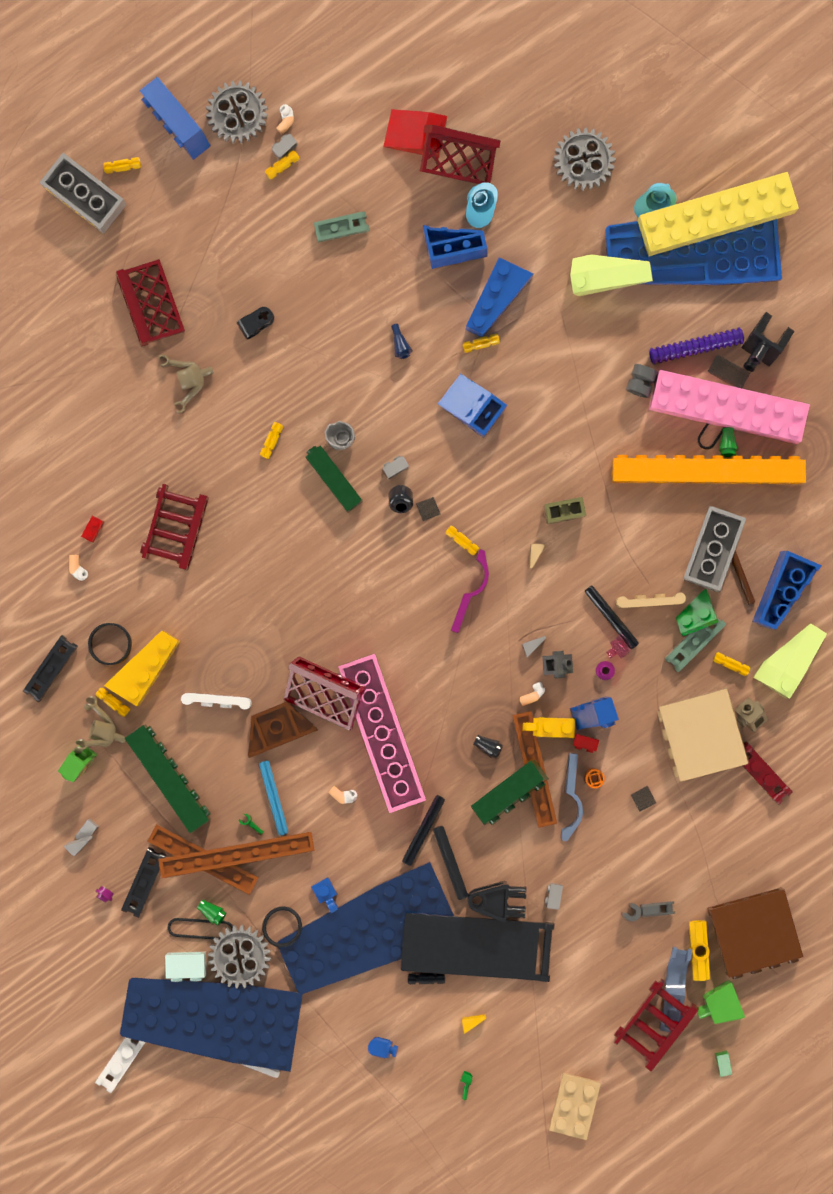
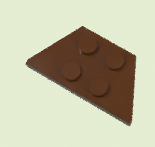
(277, 727)

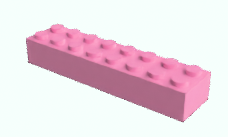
(729, 407)
(384, 736)

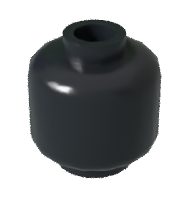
(400, 499)

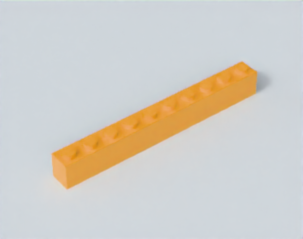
(708, 470)

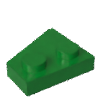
(697, 614)

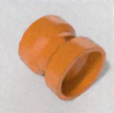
(594, 778)

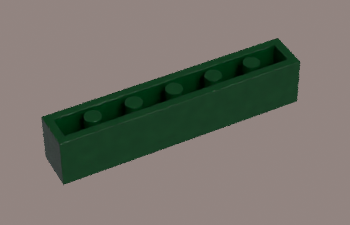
(167, 778)

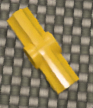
(700, 963)

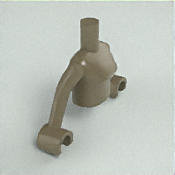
(189, 377)
(100, 732)

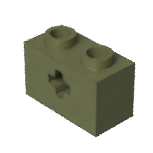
(564, 510)

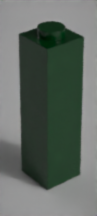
(333, 478)

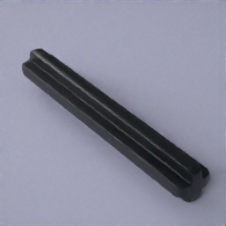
(611, 617)
(423, 830)
(450, 862)

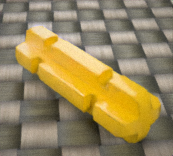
(282, 164)
(122, 165)
(480, 343)
(271, 440)
(462, 540)
(731, 664)
(112, 702)

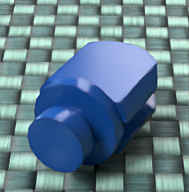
(382, 1048)

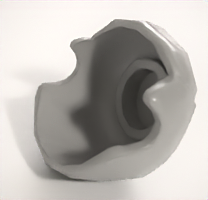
(340, 435)

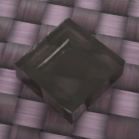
(428, 509)
(643, 798)

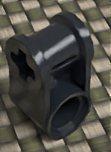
(253, 323)

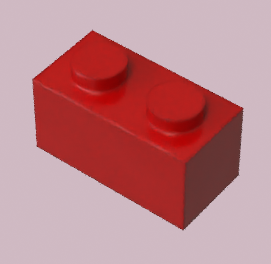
(92, 529)
(585, 742)

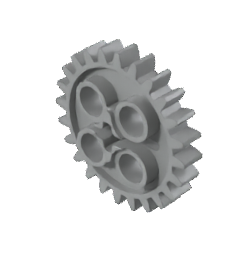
(253, 105)
(579, 142)
(222, 958)

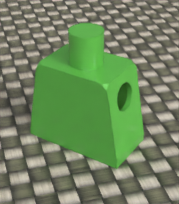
(721, 1004)

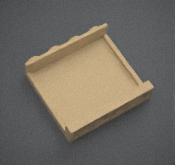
(703, 735)

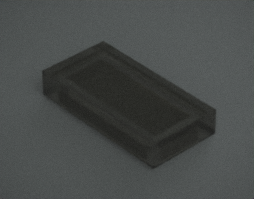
(728, 372)

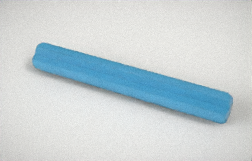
(273, 797)

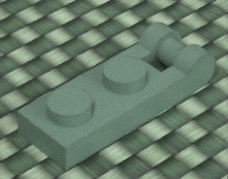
(341, 226)

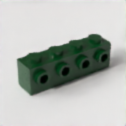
(509, 792)

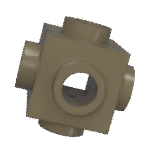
(751, 714)

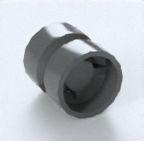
(641, 381)

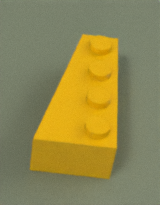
(143, 669)

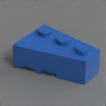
(453, 246)

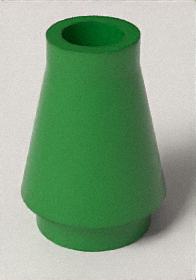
(728, 444)
(212, 912)

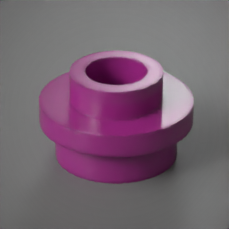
(600, 666)
(104, 894)

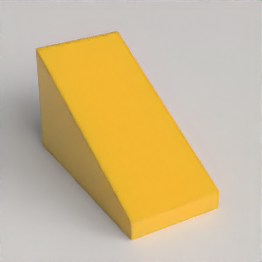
(471, 1021)

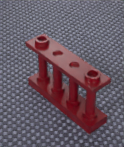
(193, 522)
(663, 1042)

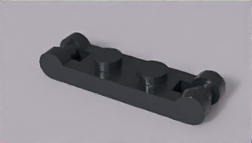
(50, 668)
(143, 883)

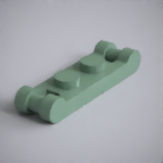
(692, 645)

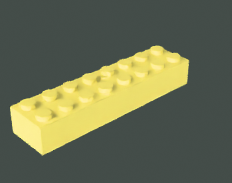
(717, 214)

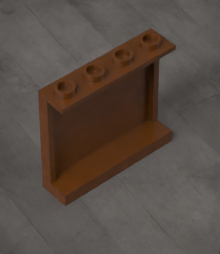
(756, 933)

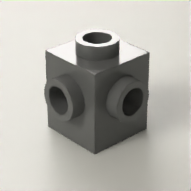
(557, 664)

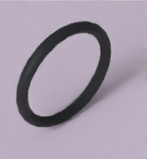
(265, 923)

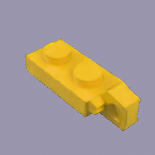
(551, 727)

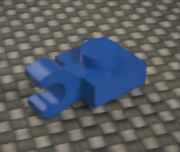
(324, 892)

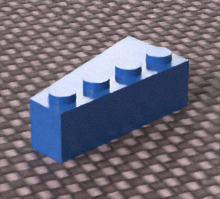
(784, 587)

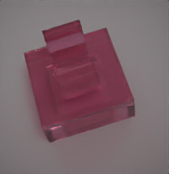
(618, 647)

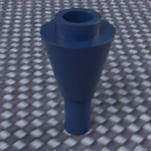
(401, 346)

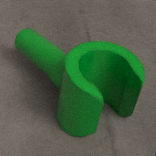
(251, 824)
(467, 1079)

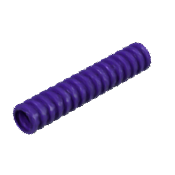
(697, 345)

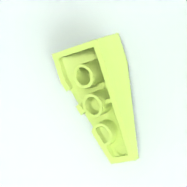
(603, 273)
(788, 665)

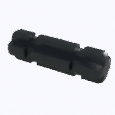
(425, 978)

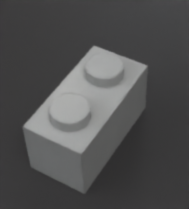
(285, 146)
(397, 466)
(554, 896)

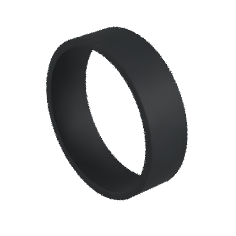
(91, 638)

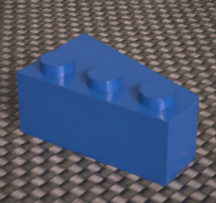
(595, 713)

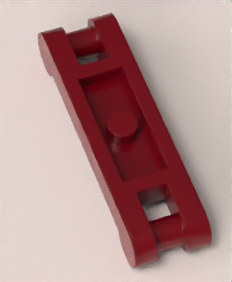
(765, 775)

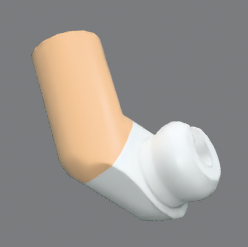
(287, 118)
(75, 569)
(534, 696)
(343, 797)

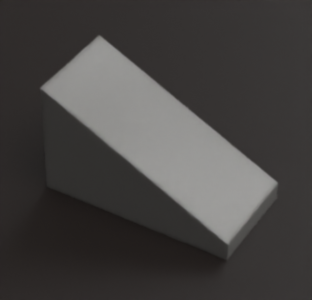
(530, 646)
(87, 829)
(76, 846)

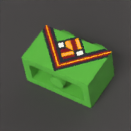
(76, 764)

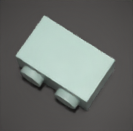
(185, 965)

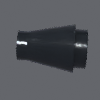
(488, 746)

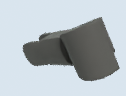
(648, 910)

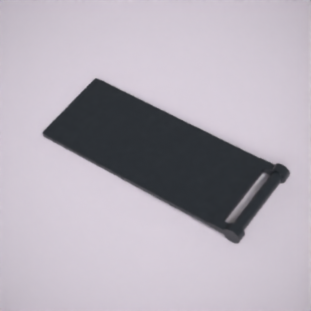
(475, 946)

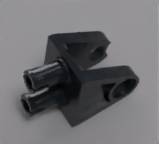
(762, 348)
(495, 899)

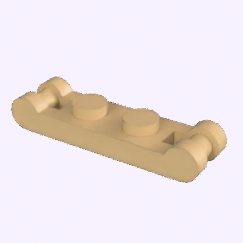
(658, 600)

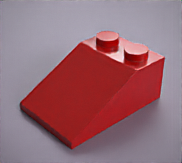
(407, 129)

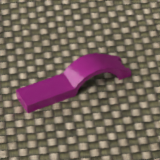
(481, 558)

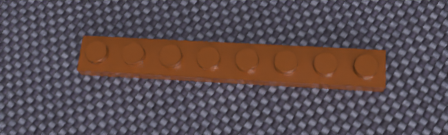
(236, 855)

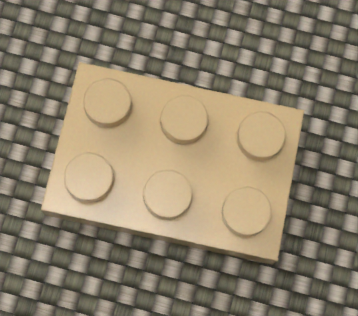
(574, 1106)

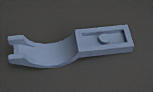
(570, 789)
(675, 982)

